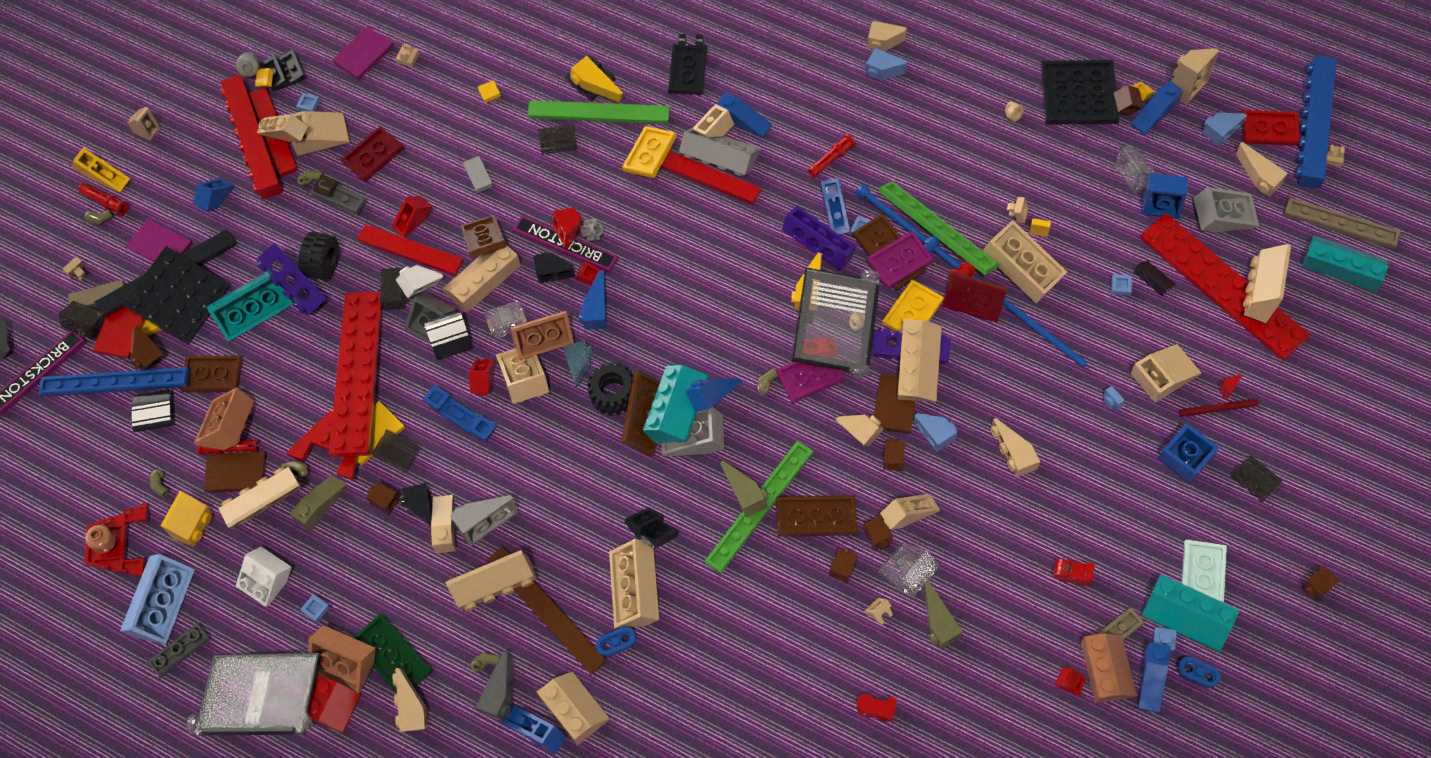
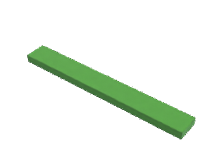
(598, 112)
(939, 228)
(743, 526)

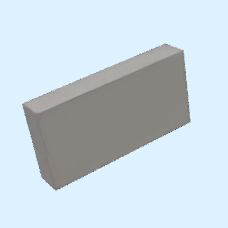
(477, 174)

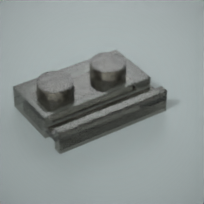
(557, 139)
(396, 450)
(1256, 478)

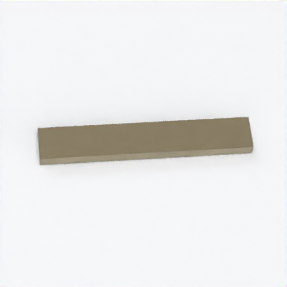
(1342, 223)

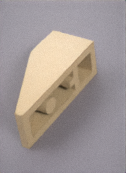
(1262, 172)
(908, 510)
(442, 525)

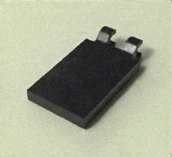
(688, 67)

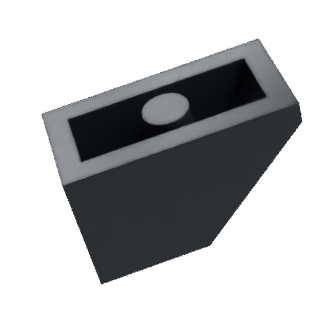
(552, 268)
(418, 502)

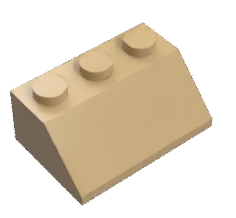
(1194, 71)
(573, 706)

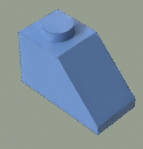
(884, 65)
(1223, 126)
(936, 430)

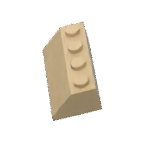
(1024, 261)
(481, 277)
(1266, 282)
(919, 361)
(260, 498)
(492, 580)
(633, 585)

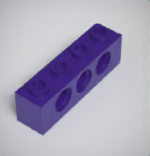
(818, 237)
(275, 254)
(882, 350)

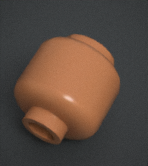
(100, 539)

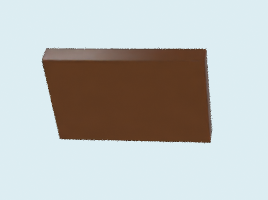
(483, 236)
(213, 373)
(893, 413)
(233, 471)

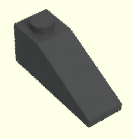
(498, 693)

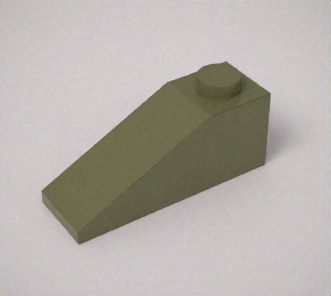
(746, 490)
(317, 503)
(941, 624)

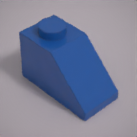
(212, 193)

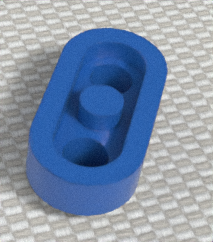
(614, 639)
(1198, 672)

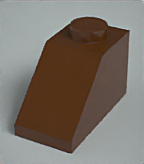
(143, 351)

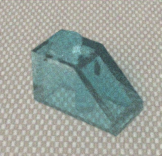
(578, 360)

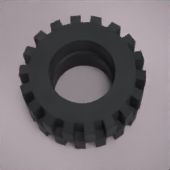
(318, 255)
(605, 376)

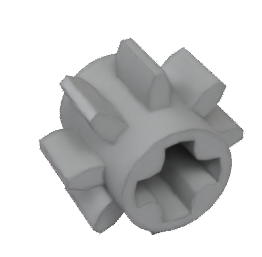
(592, 229)

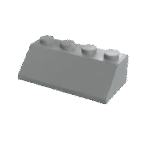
(721, 151)

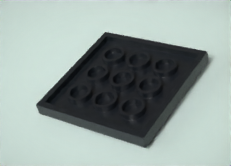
(1079, 92)
(175, 295)

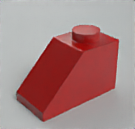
(411, 215)
(567, 225)
(482, 376)

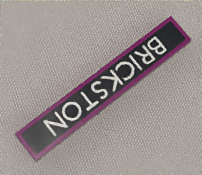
(578, 249)
(39, 368)

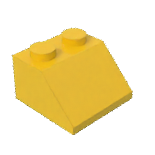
(186, 519)

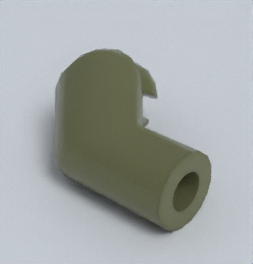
(308, 176)
(96, 218)
(765, 380)
(297, 466)
(155, 483)
(483, 660)

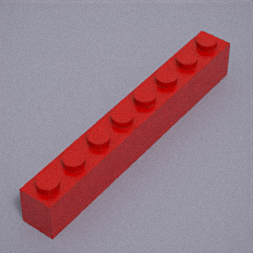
(251, 143)

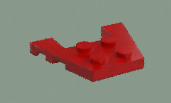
(320, 436)
(115, 559)

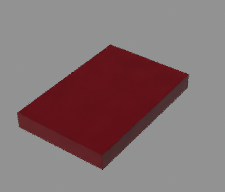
(372, 154)
(975, 297)

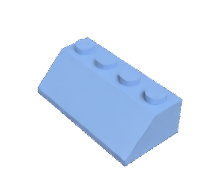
(157, 599)

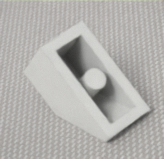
(417, 279)

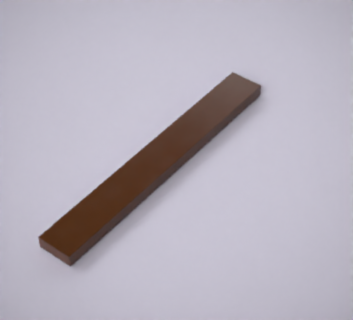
(557, 622)

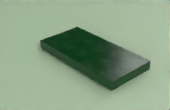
(392, 652)

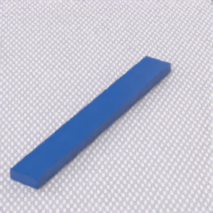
(114, 382)

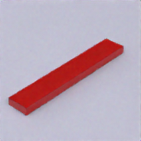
(279, 148)
(711, 177)
(410, 250)

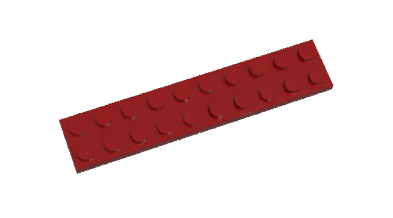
(1220, 284)
(356, 375)

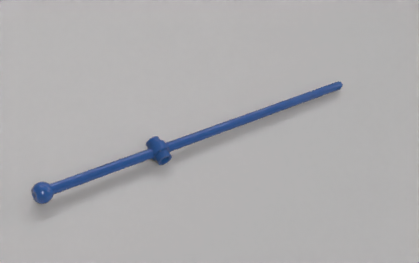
(932, 245)

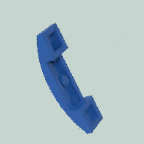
(458, 414)

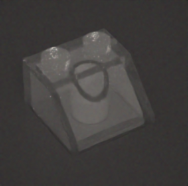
(1133, 168)
(504, 317)
(909, 568)

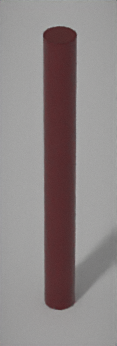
(1218, 407)

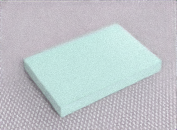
(1205, 568)

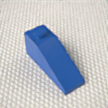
(1157, 107)
(744, 115)
(835, 205)
(594, 306)
(708, 392)
(1153, 677)
(535, 729)

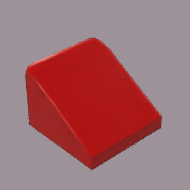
(587, 273)
(1229, 385)
(1070, 681)

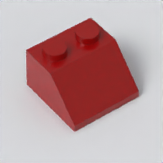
(332, 704)

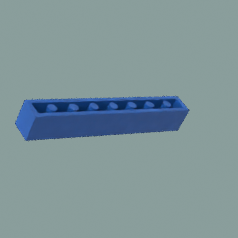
(1316, 122)

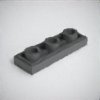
(188, 644)

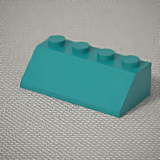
(1345, 263)
(248, 306)
(671, 410)
(1190, 613)

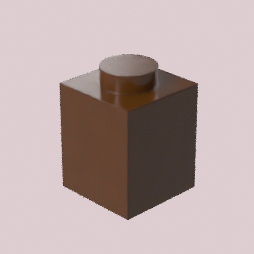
(1128, 99)
(894, 454)
(382, 498)
(878, 533)
(843, 565)
(1319, 584)

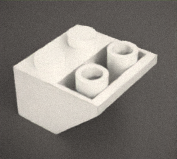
(262, 575)

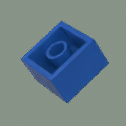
(1164, 195)
(1188, 453)

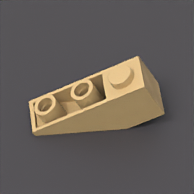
(283, 128)
(1017, 450)
(411, 709)

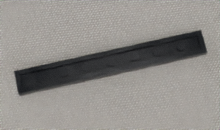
(199, 254)

